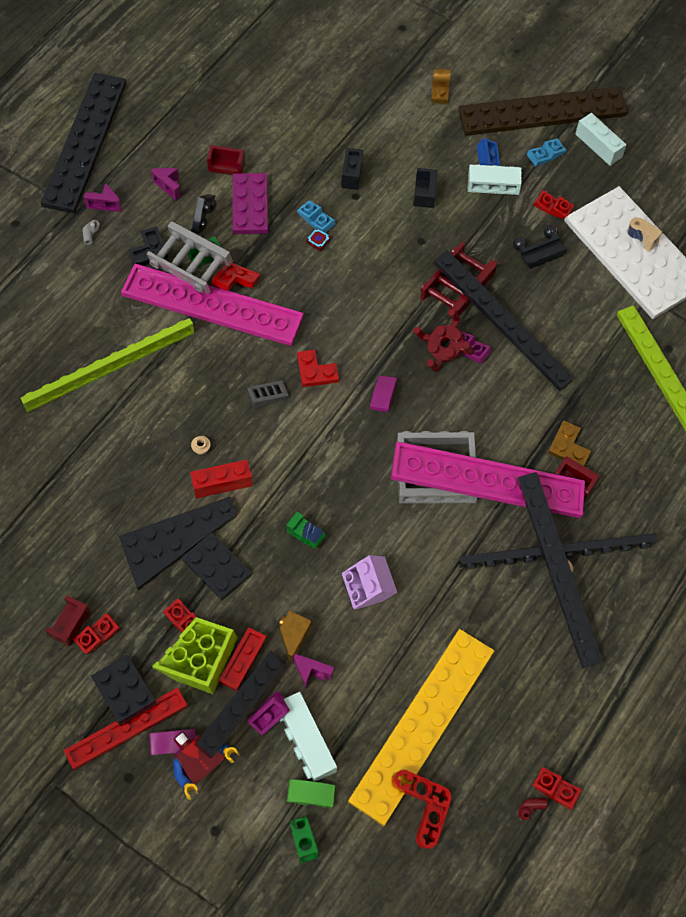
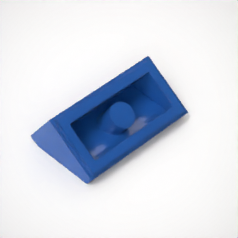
(488, 153)

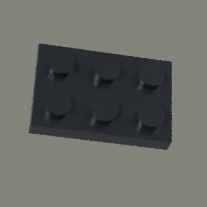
(216, 566)
(123, 690)

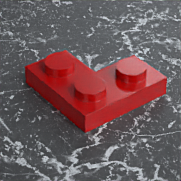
(234, 273)
(315, 374)

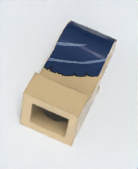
(644, 232)

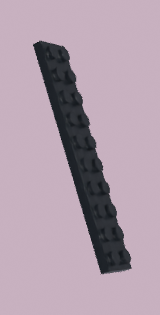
(83, 143)

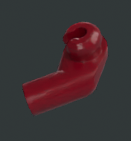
(529, 806)

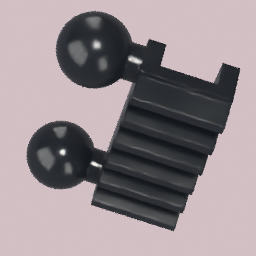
(542, 251)

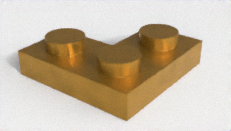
(564, 445)

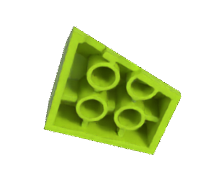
(199, 655)

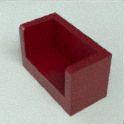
(225, 160)
(573, 469)
(69, 621)

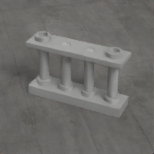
(191, 241)

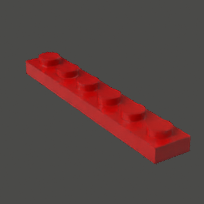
(115, 735)

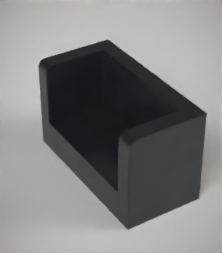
(352, 168)
(425, 187)

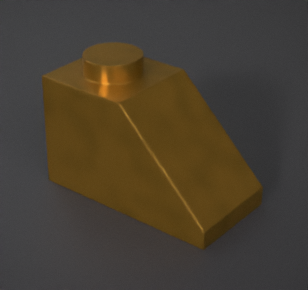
(293, 632)

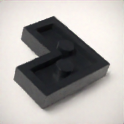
(204, 206)
(153, 244)

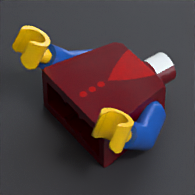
(192, 764)

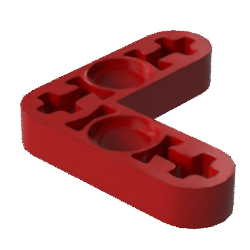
(432, 804)

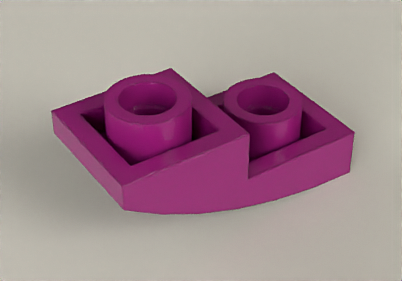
(481, 350)
(383, 393)
(163, 741)

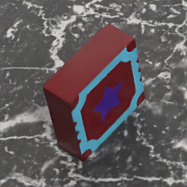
(318, 239)

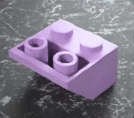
(369, 582)

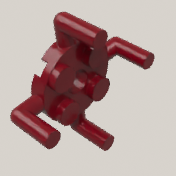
(438, 336)

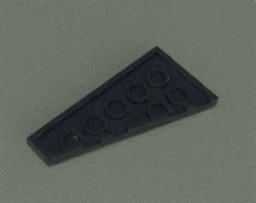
(167, 541)

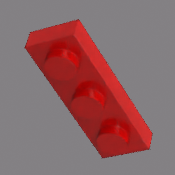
(242, 659)

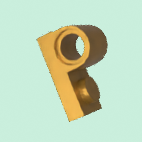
(440, 86)

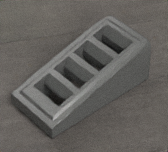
(260, 389)

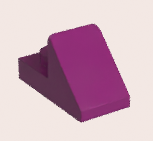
(167, 180)
(106, 201)
(308, 666)

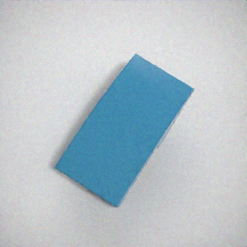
(549, 151)
(315, 217)

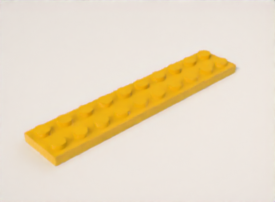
(421, 725)

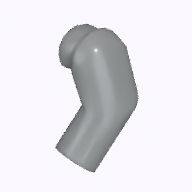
(89, 230)

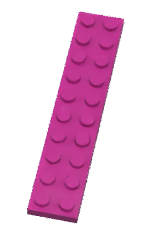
(217, 307)
(482, 478)

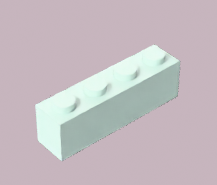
(308, 740)

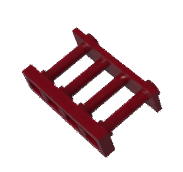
(463, 302)

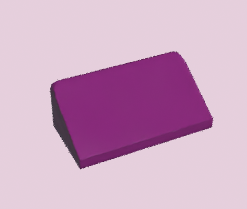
(268, 713)

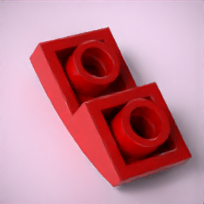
(553, 206)
(179, 615)
(98, 634)
(557, 789)

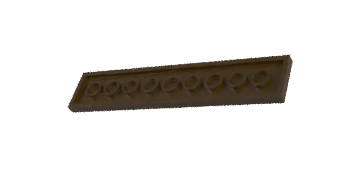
(541, 110)

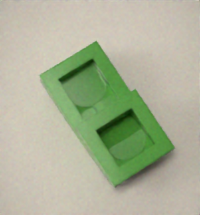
(311, 793)

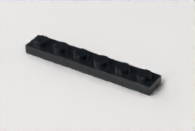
(240, 704)

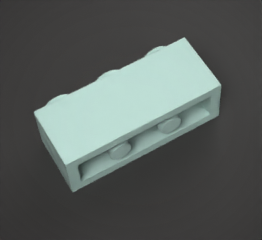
(600, 139)
(494, 179)

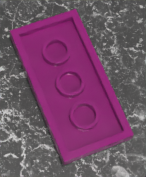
(250, 203)

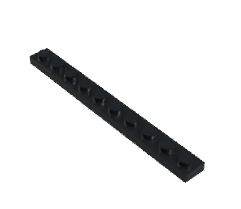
(503, 320)
(531, 554)
(559, 570)

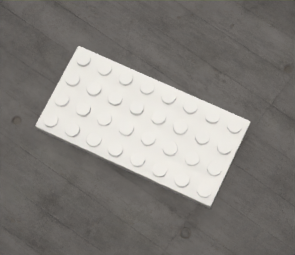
(652, 277)

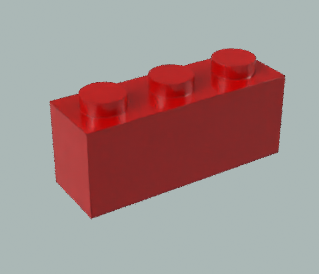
(221, 479)

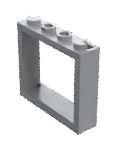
(433, 495)

